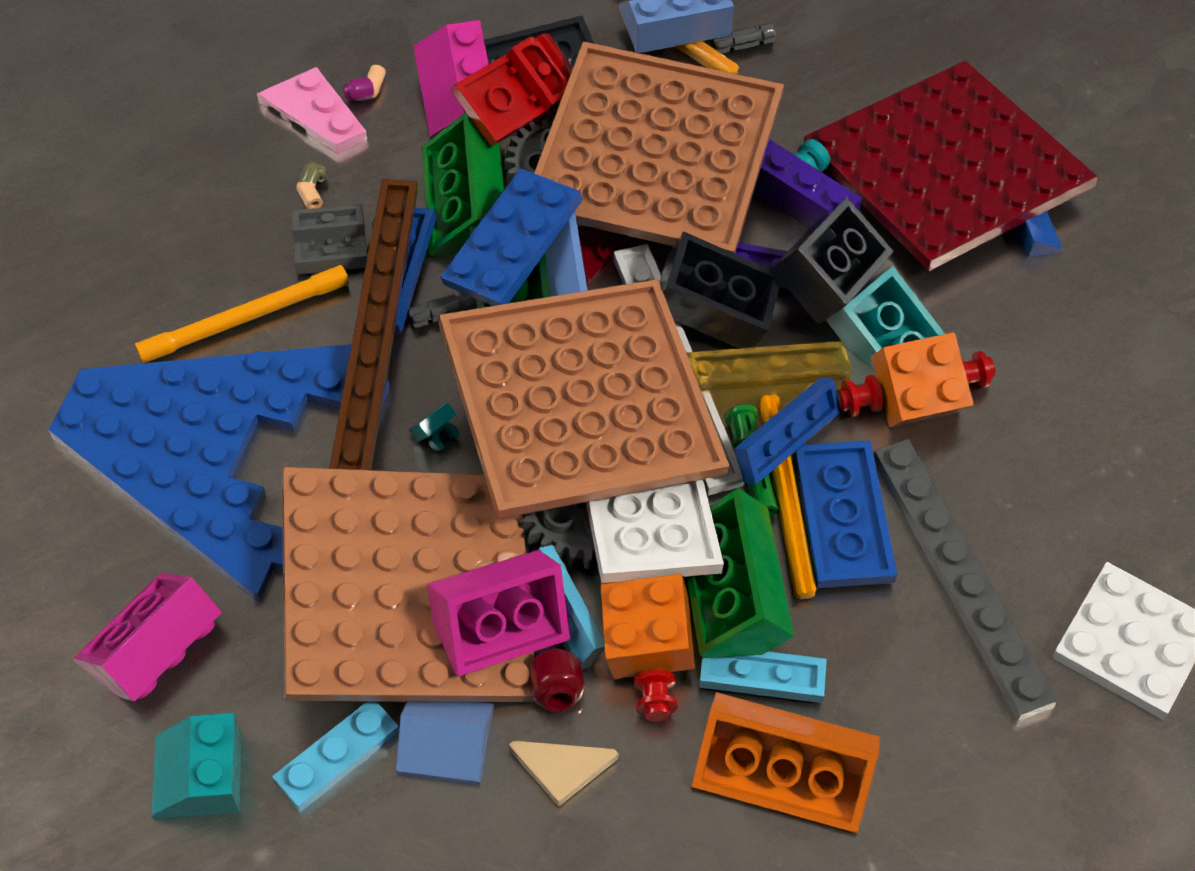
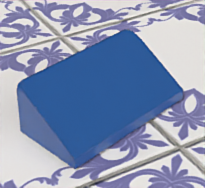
(1039, 236)

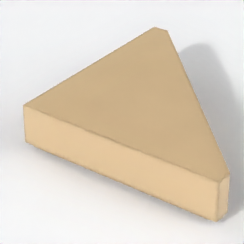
(562, 768)

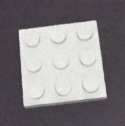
(655, 533)
(1131, 641)

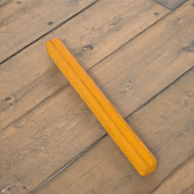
(790, 514)

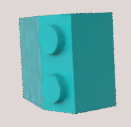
(883, 316)

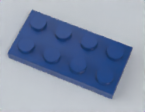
(511, 238)
(844, 514)

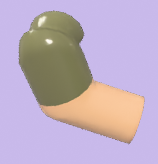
(305, 186)

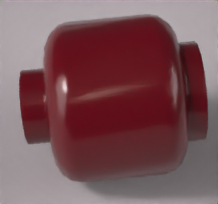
(556, 680)

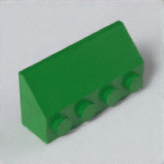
(459, 183)
(746, 604)

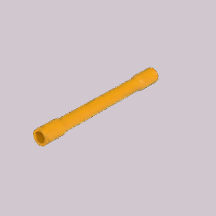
(169, 342)

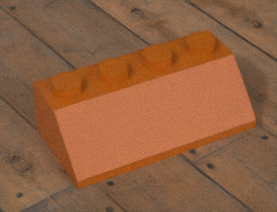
(786, 762)

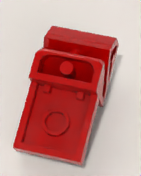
(515, 88)

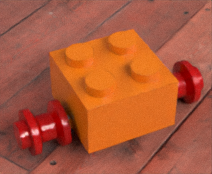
(918, 381)
(648, 638)

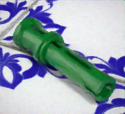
(743, 424)

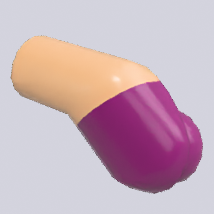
(367, 87)

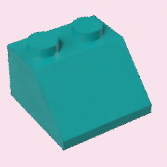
(198, 767)

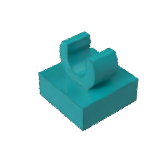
(434, 423)

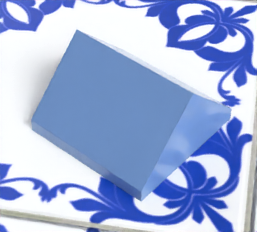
(444, 740)

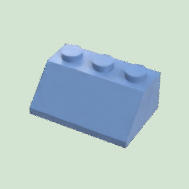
(675, 22)
(566, 261)

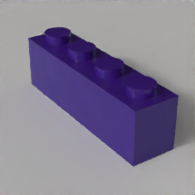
(798, 186)

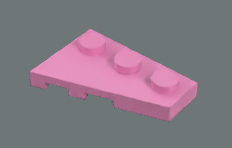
(317, 108)

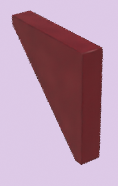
(597, 249)

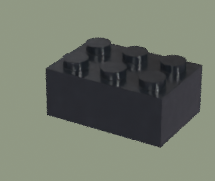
(832, 261)
(719, 292)

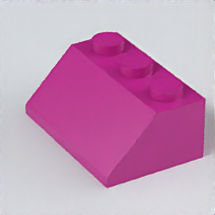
(441, 62)
(500, 611)
(149, 635)

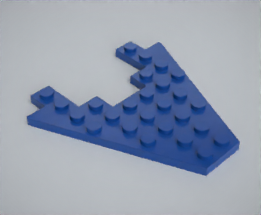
(178, 432)

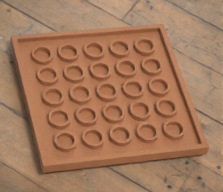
(660, 145)
(580, 397)
(359, 577)

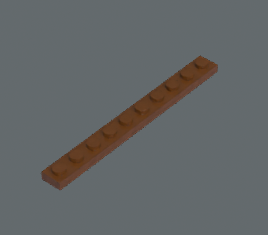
(374, 327)

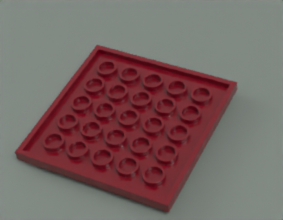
(950, 164)

